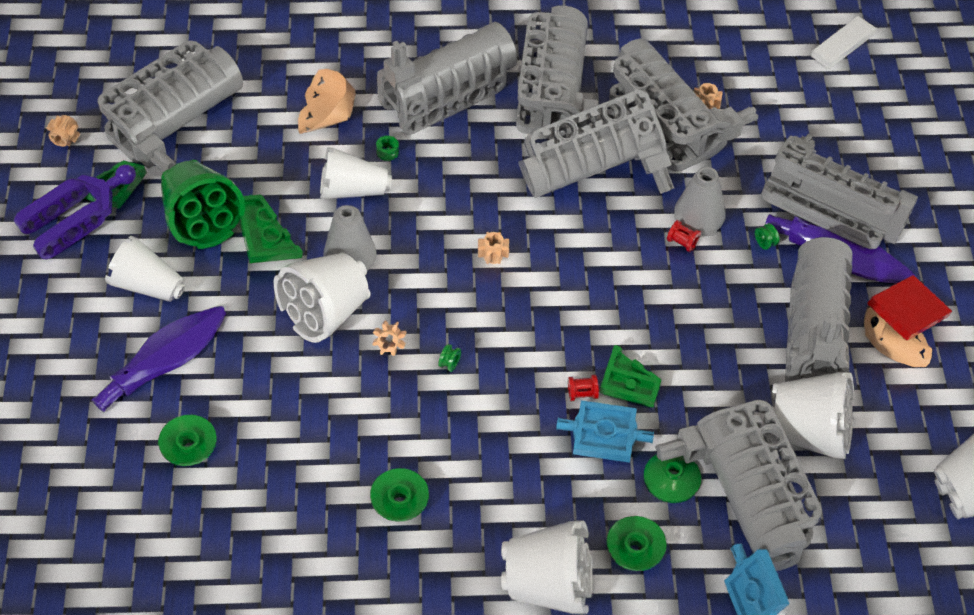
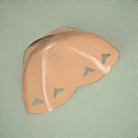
(331, 105)
(894, 345)

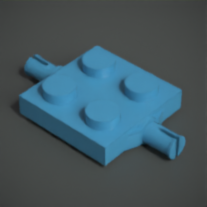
(605, 431)
(755, 584)

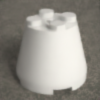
(321, 293)
(817, 412)
(956, 479)
(550, 568)

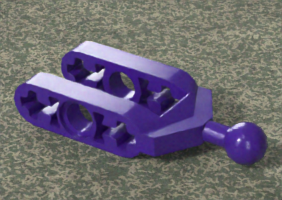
(81, 221)

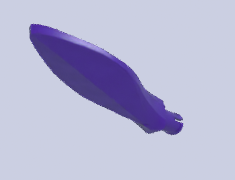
(866, 263)
(162, 353)

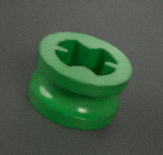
(389, 154)
(767, 236)
(449, 357)

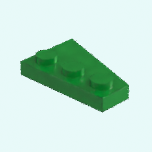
(264, 235)

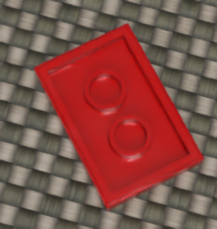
(909, 307)

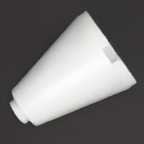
(351, 176)
(143, 272)

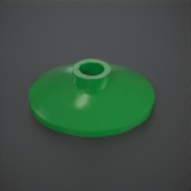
(187, 430)
(396, 484)
(669, 486)
(639, 532)

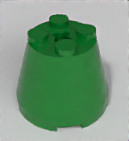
(200, 204)

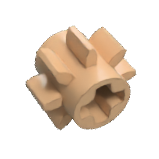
(709, 95)
(63, 130)
(493, 248)
(381, 341)

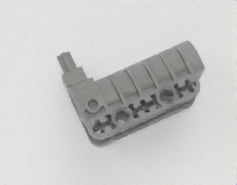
(556, 71)
(445, 77)
(167, 100)
(686, 122)
(597, 146)
(836, 195)
(819, 310)
(754, 477)

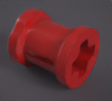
(683, 236)
(583, 388)

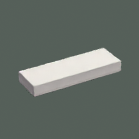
(843, 42)

